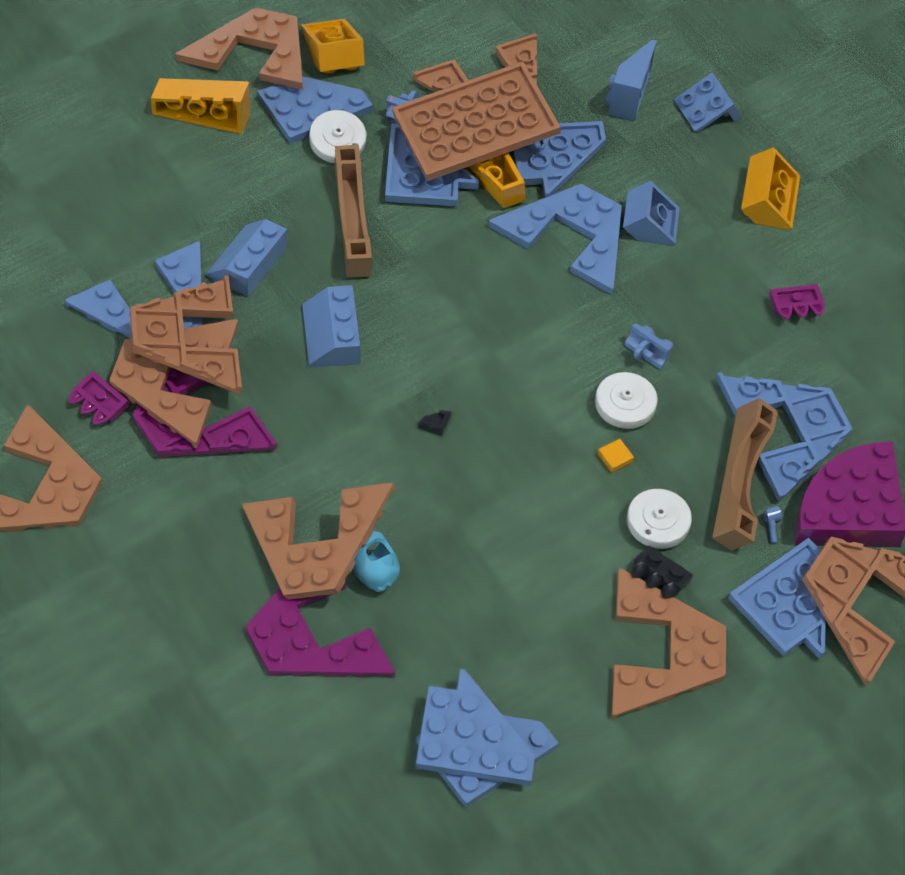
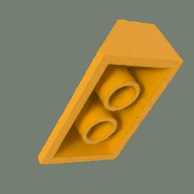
(770, 190)

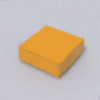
(615, 455)

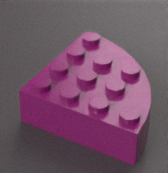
(855, 499)

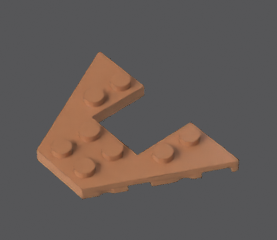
(259, 29)
(509, 53)
(160, 335)
(145, 379)
(64, 490)
(320, 565)
(835, 584)
(695, 648)

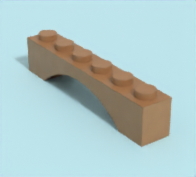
(352, 212)
(735, 517)

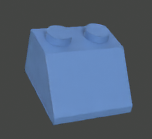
(651, 215)

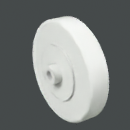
(336, 129)
(626, 400)
(659, 518)

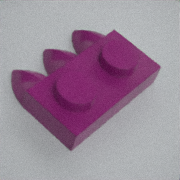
(798, 300)
(98, 396)

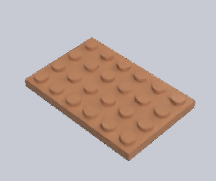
(475, 121)

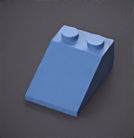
(630, 83)

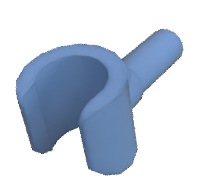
(771, 516)

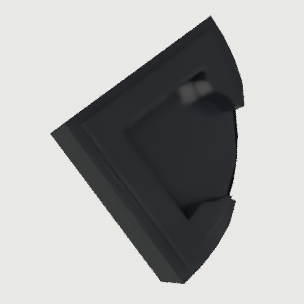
(436, 422)

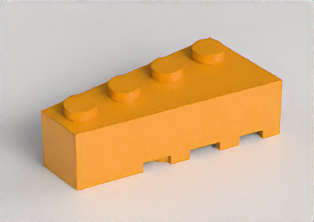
(204, 102)
(500, 179)

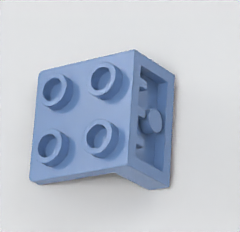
(706, 103)

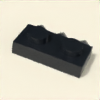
(661, 572)

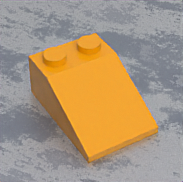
(334, 45)

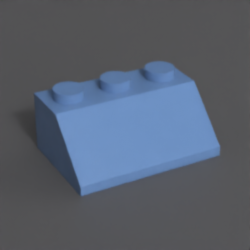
(250, 256)
(332, 328)

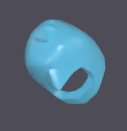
(380, 567)

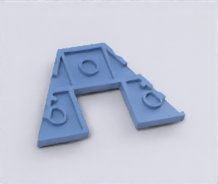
(580, 210)
(105, 304)
(814, 416)

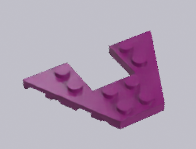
(235, 433)
(289, 647)

